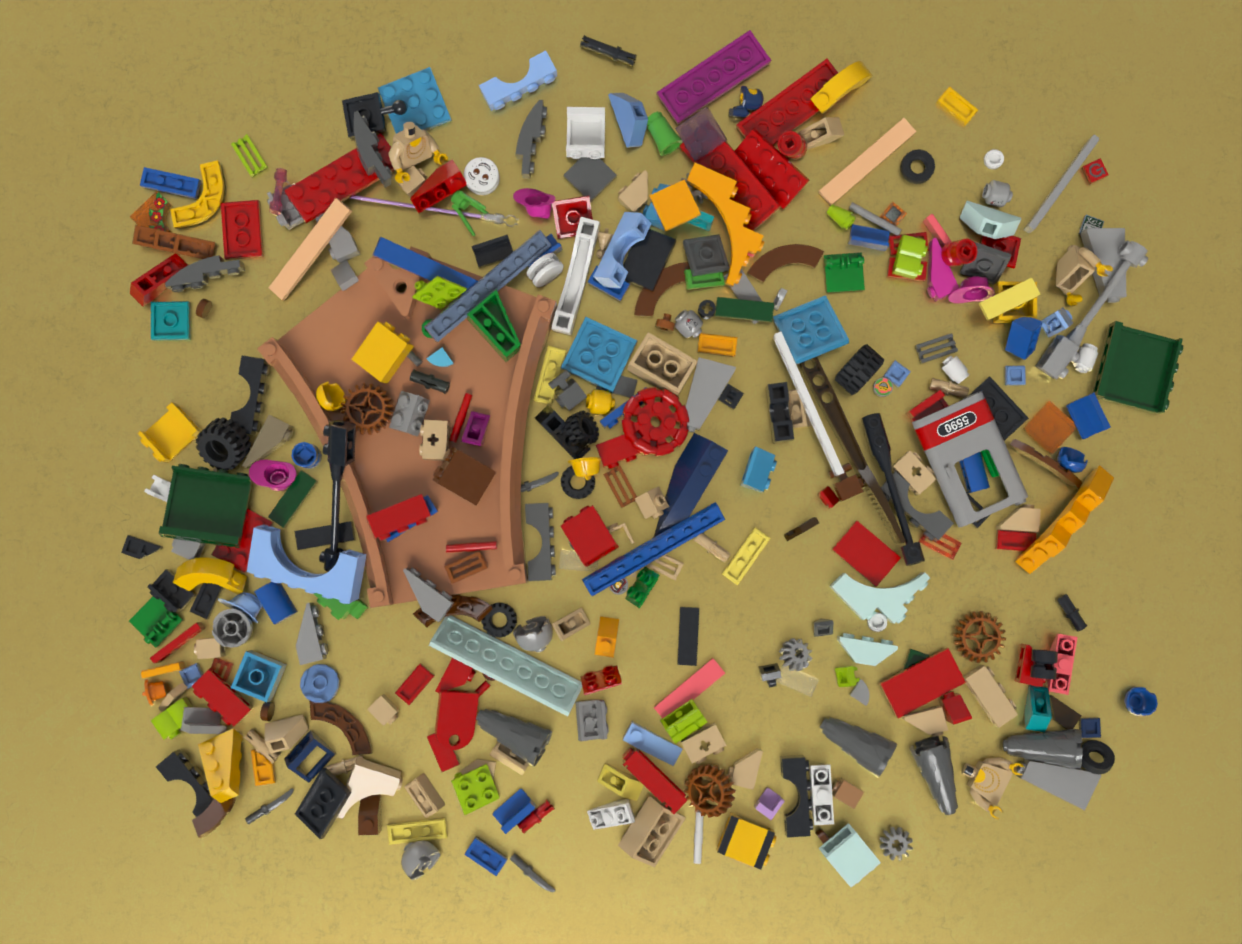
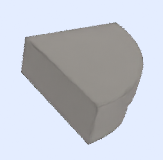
(779, 298)
(861, 692)

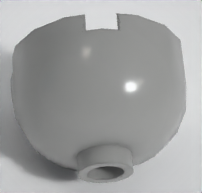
(232, 628)
(535, 634)
(418, 857)

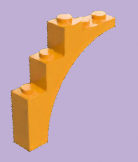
(743, 240)
(1069, 521)

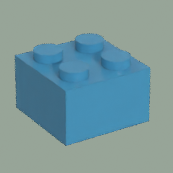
(258, 676)

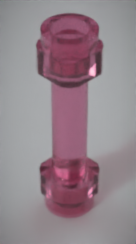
(280, 177)

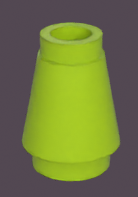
(841, 216)

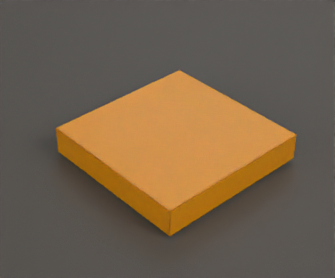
(675, 205)

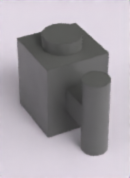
(569, 392)

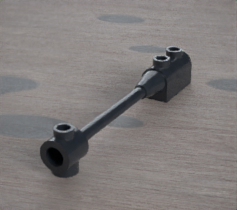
(881, 450)
(340, 453)

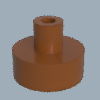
(665, 323)

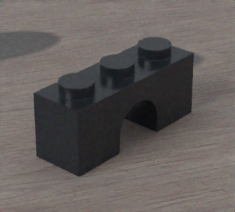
(779, 412)

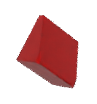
(828, 497)

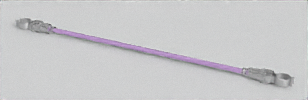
(496, 218)

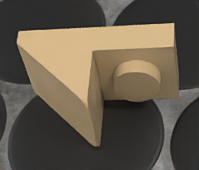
(571, 624)

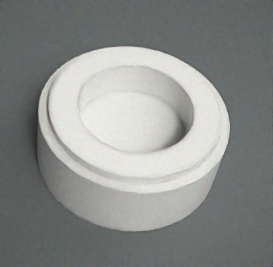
(993, 159)
(877, 622)

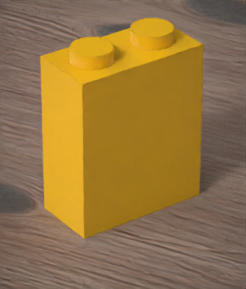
(383, 351)

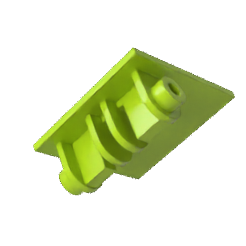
(438, 292)
(475, 789)

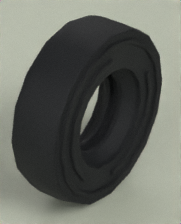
(913, 177)
(1101, 748)

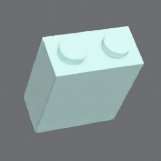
(849, 855)

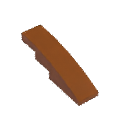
(173, 242)

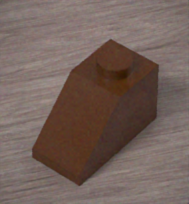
(370, 815)

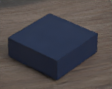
(1090, 727)

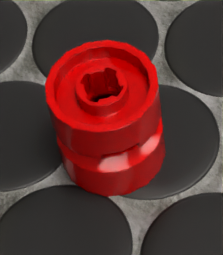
(792, 145)
(959, 252)

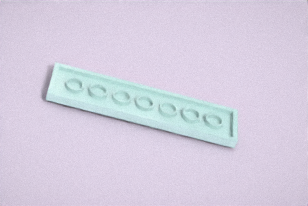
(506, 664)

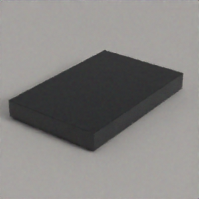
(648, 259)
(1004, 410)
(323, 803)

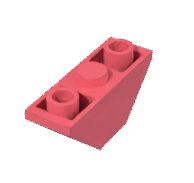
(1066, 647)

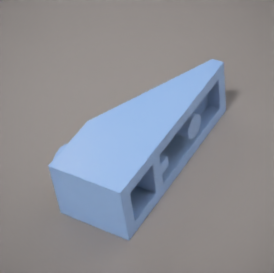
(1057, 322)
(652, 743)

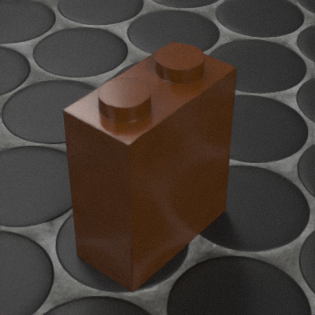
(463, 475)

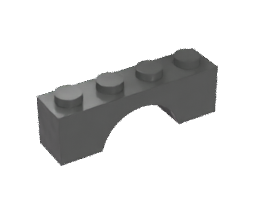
(933, 524)
(541, 566)

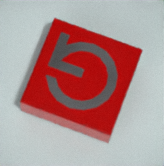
(1095, 171)

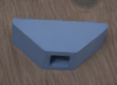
(630, 118)

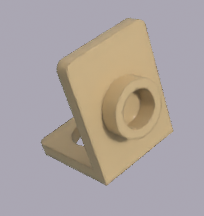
(614, 527)

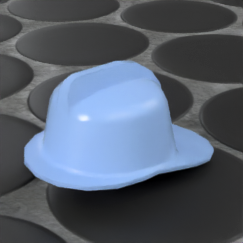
(245, 602)

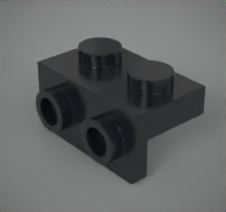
(172, 595)

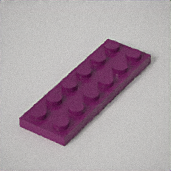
(713, 77)

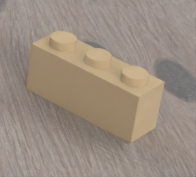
(990, 695)

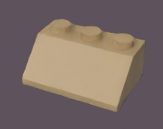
(661, 364)
(651, 832)

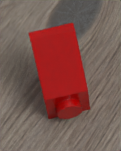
(1023, 668)
(455, 675)
(954, 708)

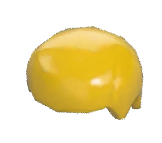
(330, 396)

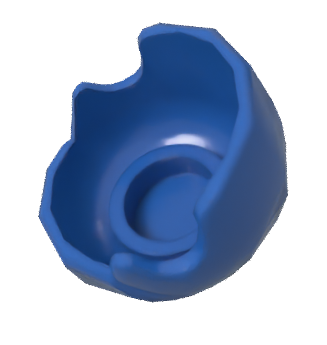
(1071, 460)
(1140, 701)

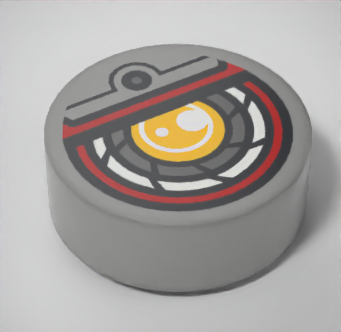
(619, 587)

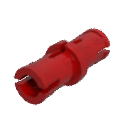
(535, 816)

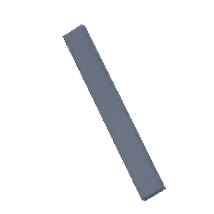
(493, 280)

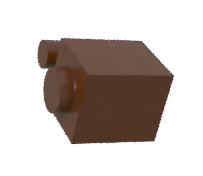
(847, 486)

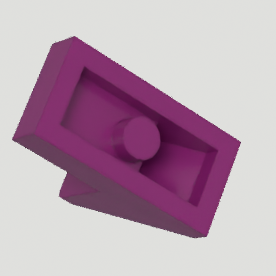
(476, 428)

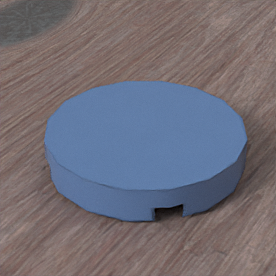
(319, 683)

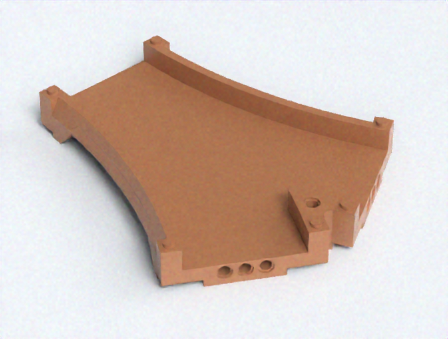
(389, 462)

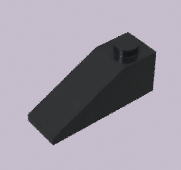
(556, 428)

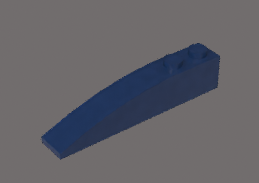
(689, 480)

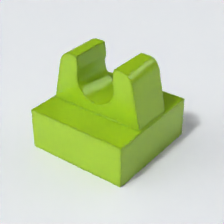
(846, 676)

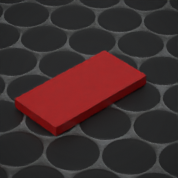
(922, 683)

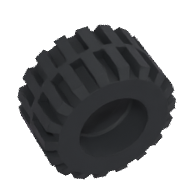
(859, 369)
(223, 444)

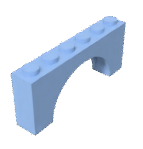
(270, 561)

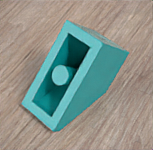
(1037, 709)

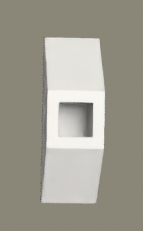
(821, 794)
(611, 814)

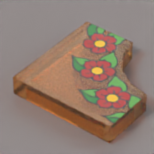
(153, 213)

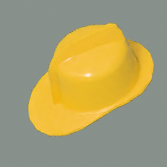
(586, 466)

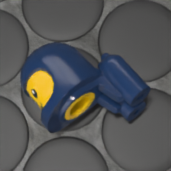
(749, 100)

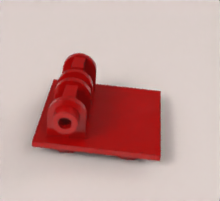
(600, 680)

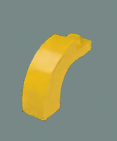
(842, 83)
(209, 571)

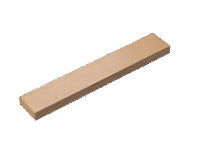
(867, 161)
(310, 249)

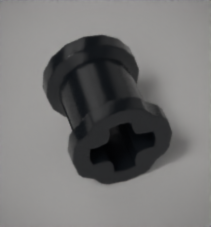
(701, 312)

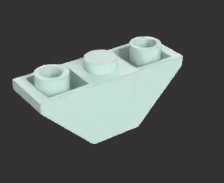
(989, 221)
(865, 650)

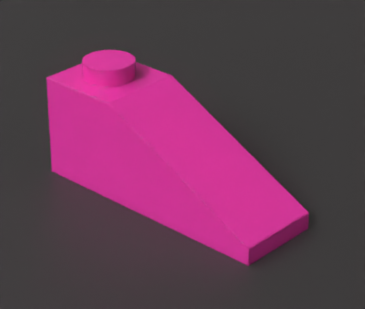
(940, 277)

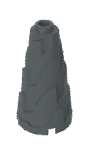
(522, 738)
(1051, 747)
(867, 748)
(936, 767)

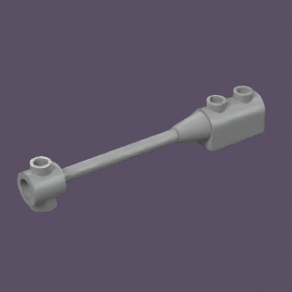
(1064, 348)

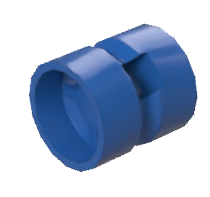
(306, 455)

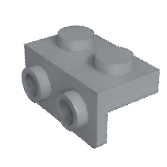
(289, 215)
(409, 413)
(591, 720)

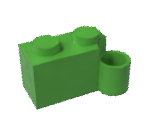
(342, 610)

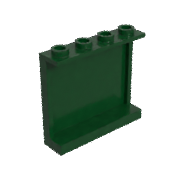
(1137, 368)
(206, 506)

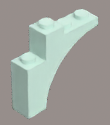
(889, 601)

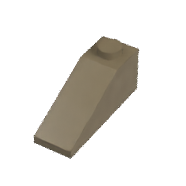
(270, 438)

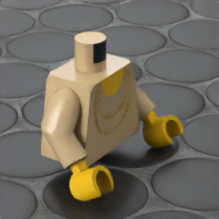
(411, 148)
(1075, 269)
(989, 781)

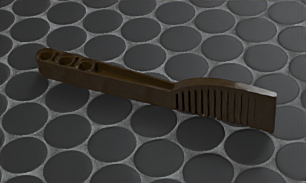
(839, 424)

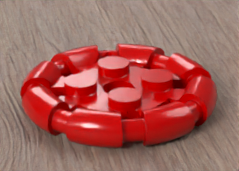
(663, 413)

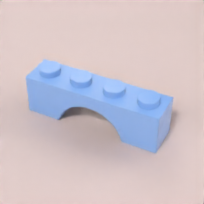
(498, 92)
(629, 231)

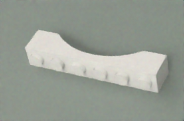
(576, 276)

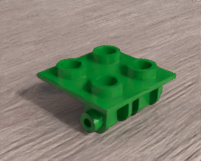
(844, 272)
(641, 588)
(155, 621)

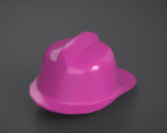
(535, 201)
(972, 290)
(272, 474)

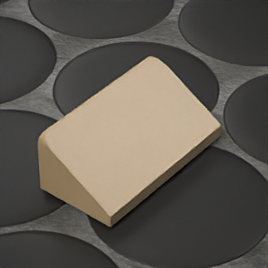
(797, 411)
(508, 758)
(424, 795)

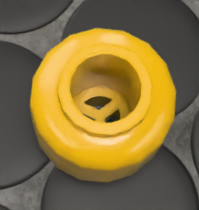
(600, 402)

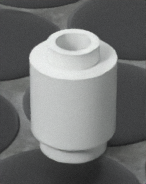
(1087, 358)
(955, 369)

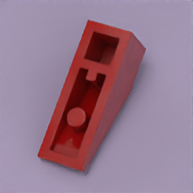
(152, 283)

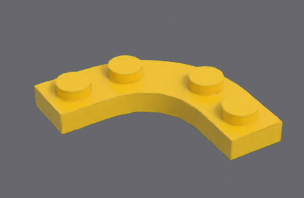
(208, 202)

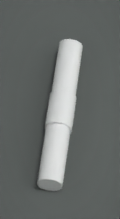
(698, 838)

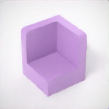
(769, 803)

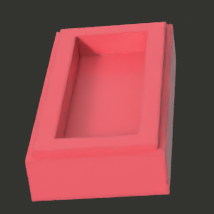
(936, 230)

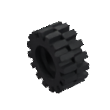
(582, 429)
(572, 492)
(509, 626)

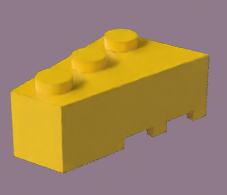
(221, 764)

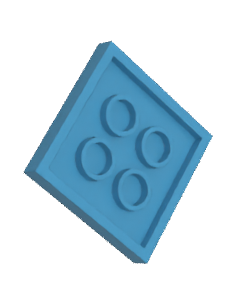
(422, 98)
(811, 329)
(599, 354)

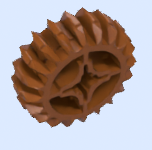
(368, 400)
(996, 637)
(718, 788)

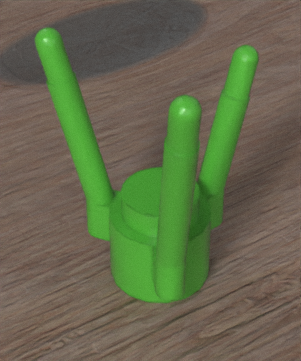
(463, 201)

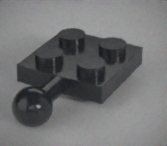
(372, 109)

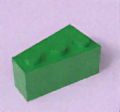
(495, 327)

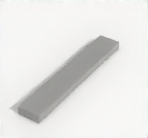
(1061, 184)

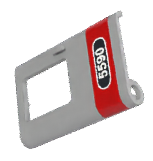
(960, 433)

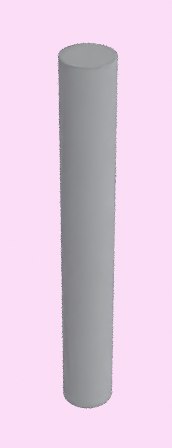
(875, 219)

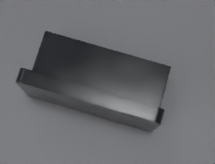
(492, 251)

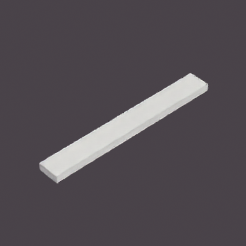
(808, 404)

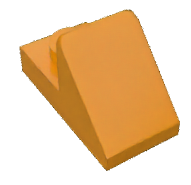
(606, 636)

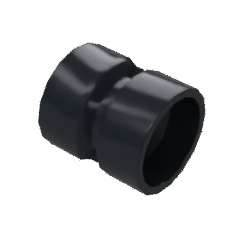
(1043, 664)

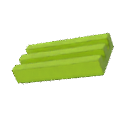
(240, 142)

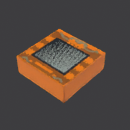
(893, 214)

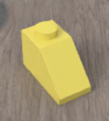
(620, 782)

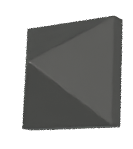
(823, 627)

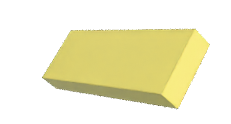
(1009, 299)
(550, 370)
(746, 556)
(417, 831)

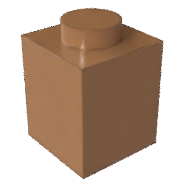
(847, 792)

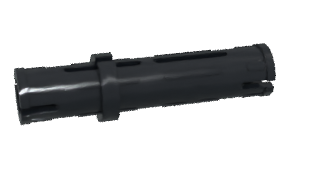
(608, 50)

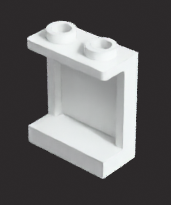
(585, 132)

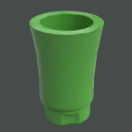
(663, 134)

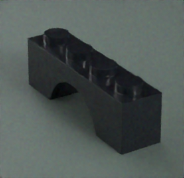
(254, 372)
(178, 767)
(797, 820)

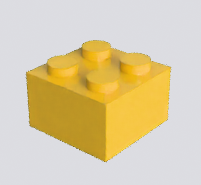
(1027, 309)

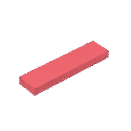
(690, 688)

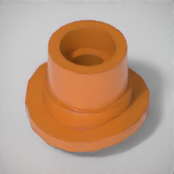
(154, 691)

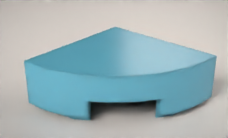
(440, 359)

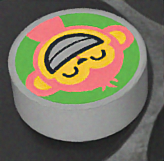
(882, 387)

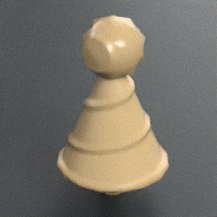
(604, 240)

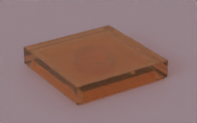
(1050, 427)

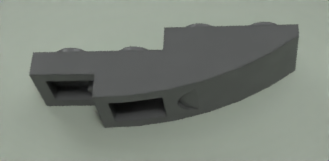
(531, 132)
(367, 148)
(197, 273)

